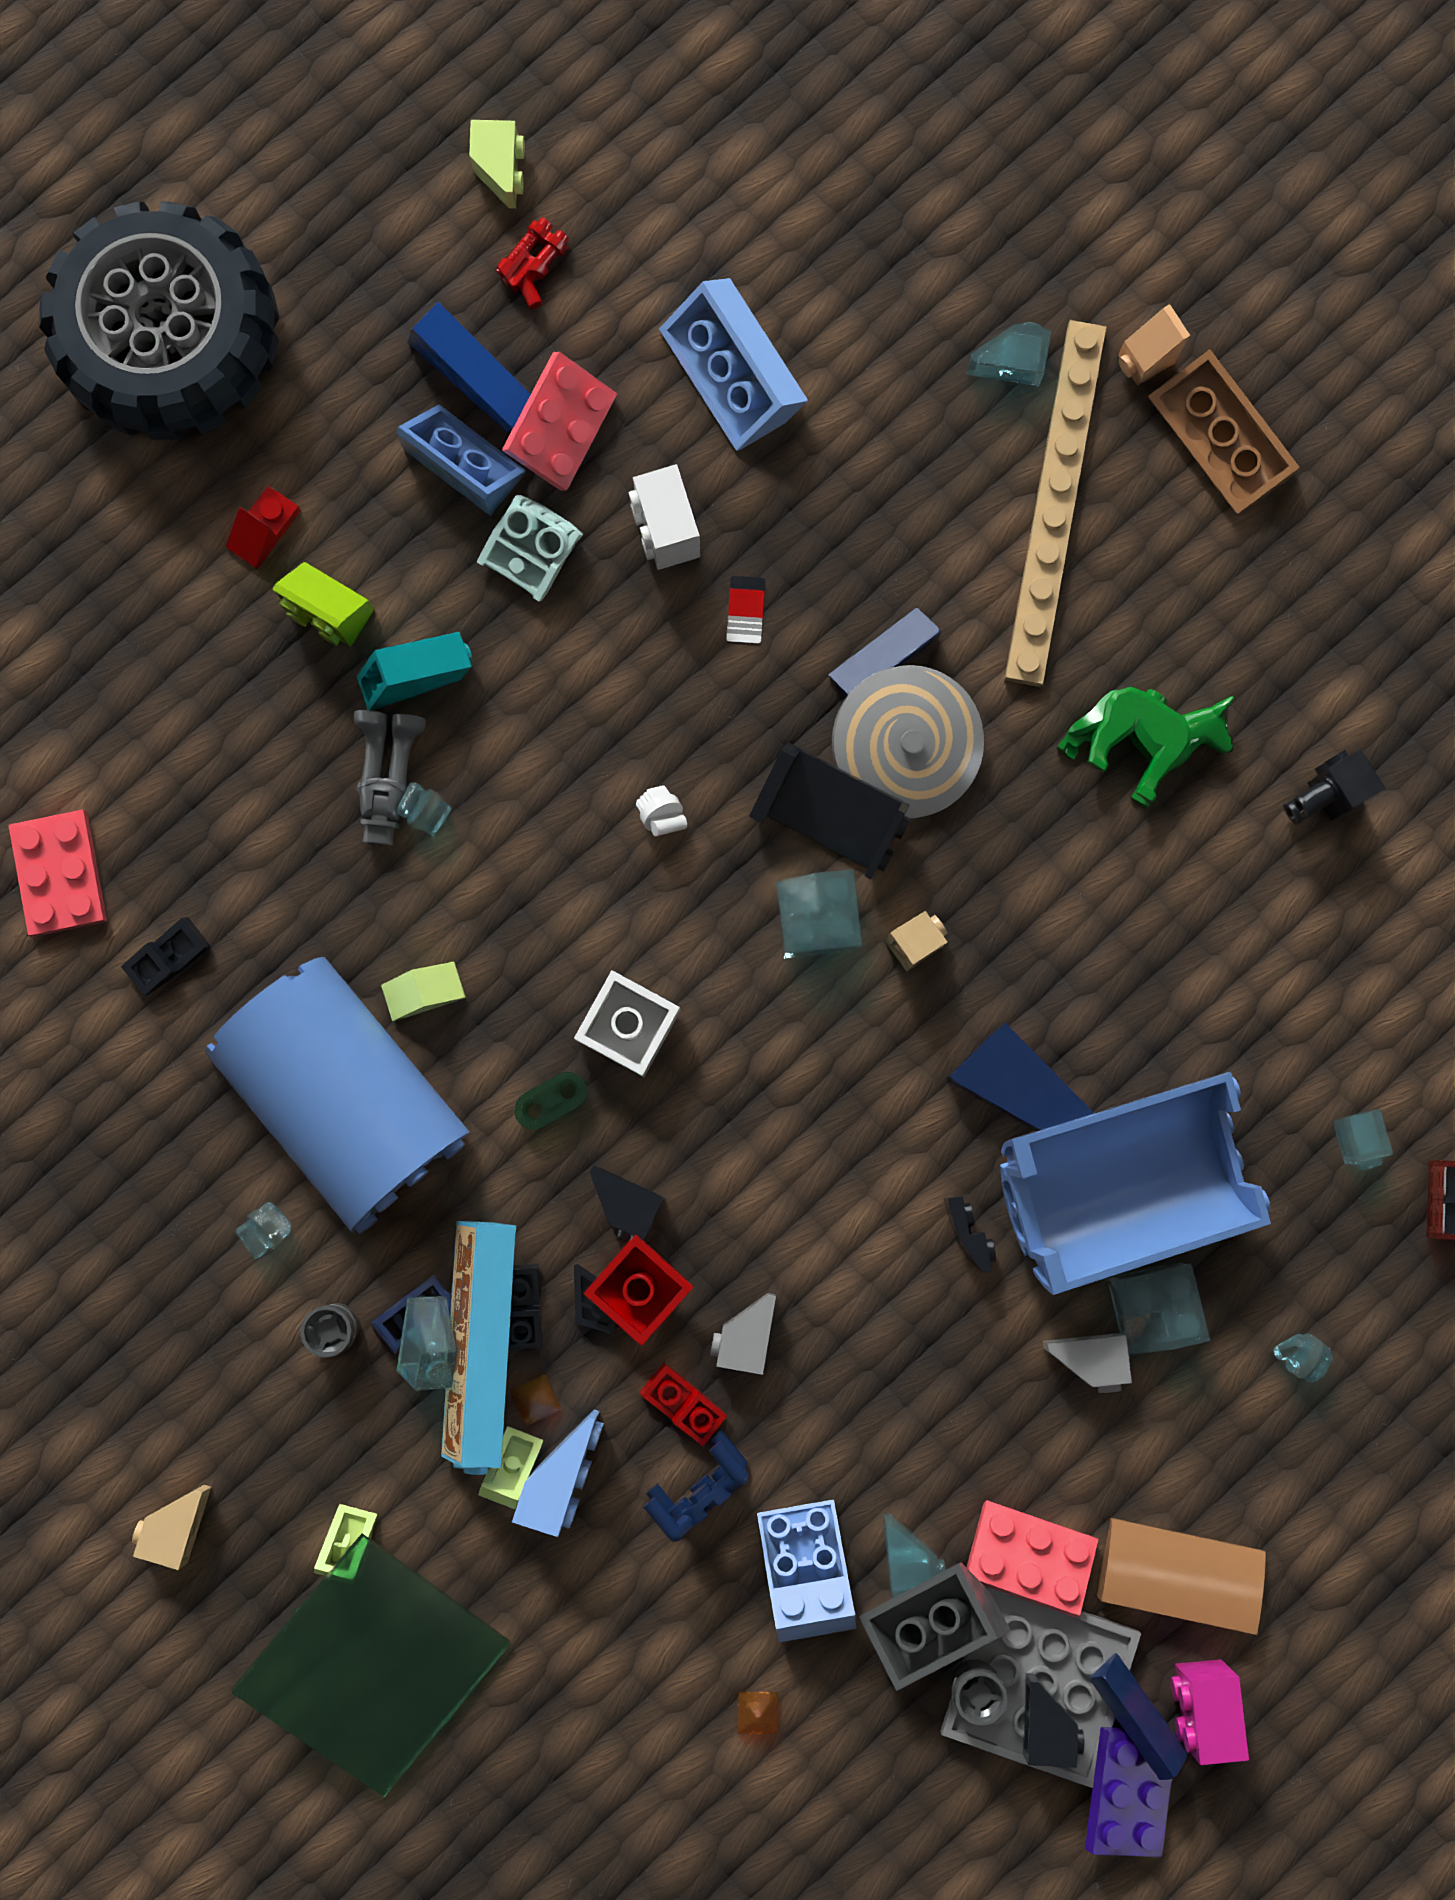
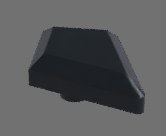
(585, 1310)

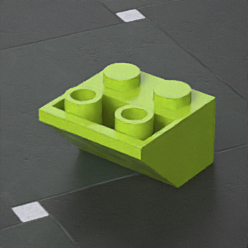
(323, 602)

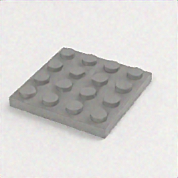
(1063, 1657)

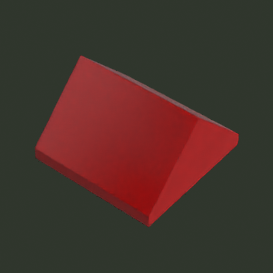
(638, 1289)

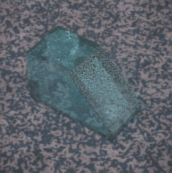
(1013, 355)
(427, 1344)
(908, 1557)

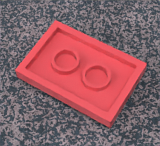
(559, 421)
(57, 873)
(1032, 1558)

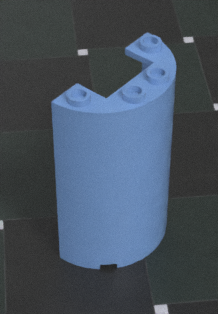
(335, 1091)
(1130, 1185)

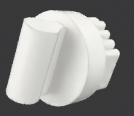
(661, 811)

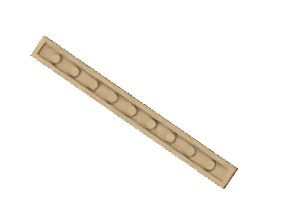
(1055, 504)

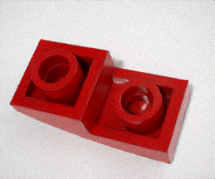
(683, 1404)

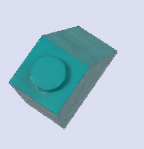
(413, 669)

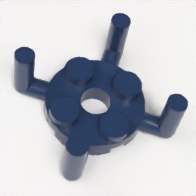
(679, 1518)

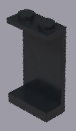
(832, 808)

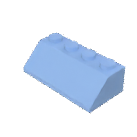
(732, 363)

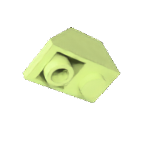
(495, 157)

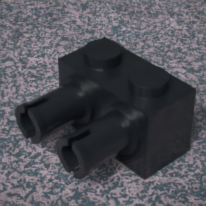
(1339, 787)

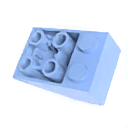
(548, 1492)
(806, 1571)

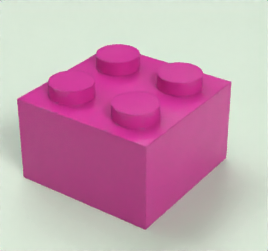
(1210, 1712)

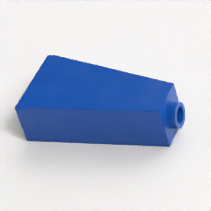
(469, 366)

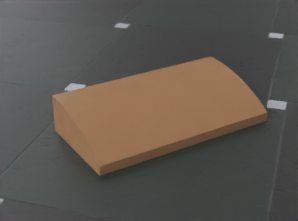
(1224, 432)
(1182, 1576)

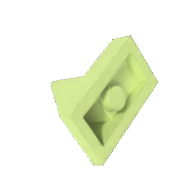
(517, 1462)

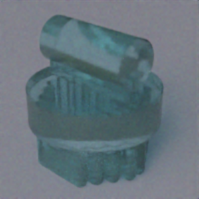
(423, 808)
(264, 1229)
(1305, 1356)

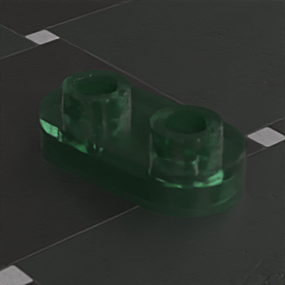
(550, 1099)

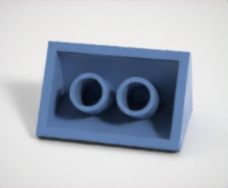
(460, 457)

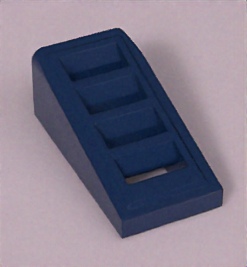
(379, 1324)

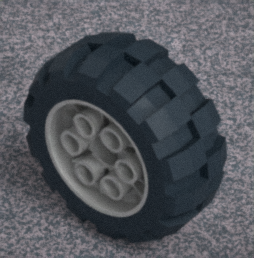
(145, 259)

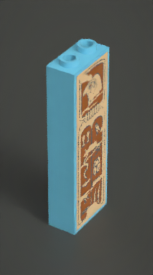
(481, 1334)

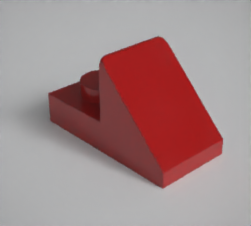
(261, 527)

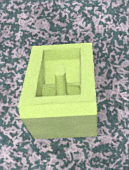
(423, 990)
(344, 1530)

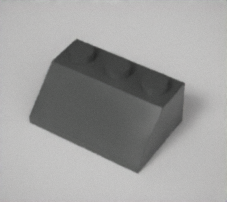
(933, 1625)

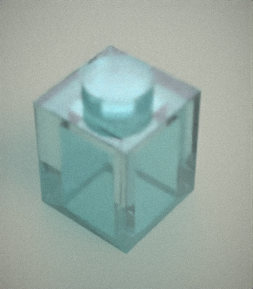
(1363, 1139)

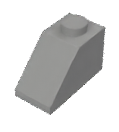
(745, 1337)
(1095, 1359)

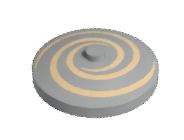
(910, 737)

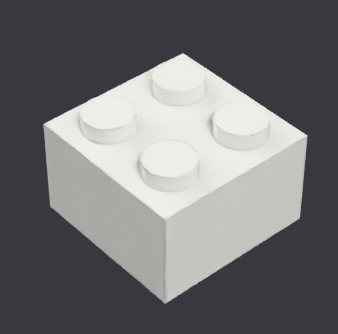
(667, 518)
(627, 1023)

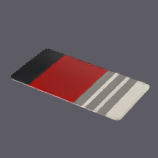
(745, 609)

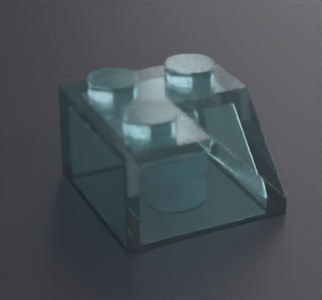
(819, 914)
(1159, 1308)

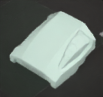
(530, 546)

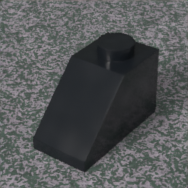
(626, 1204)
(1049, 1729)

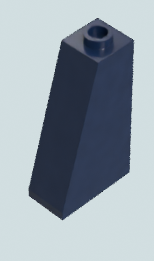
(1018, 1082)

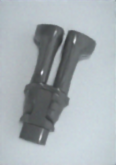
(381, 795)

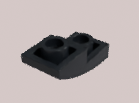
(975, 1245)
(525, 1308)

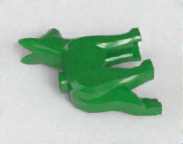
(1155, 731)

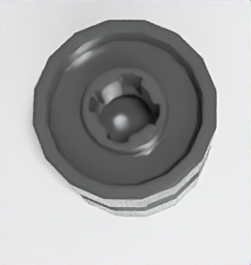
(330, 1329)
(978, 1692)

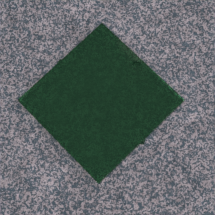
(371, 1665)

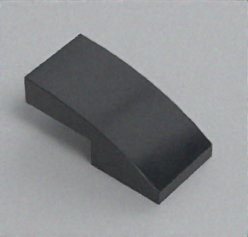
(166, 956)

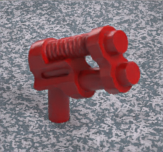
(522, 269)

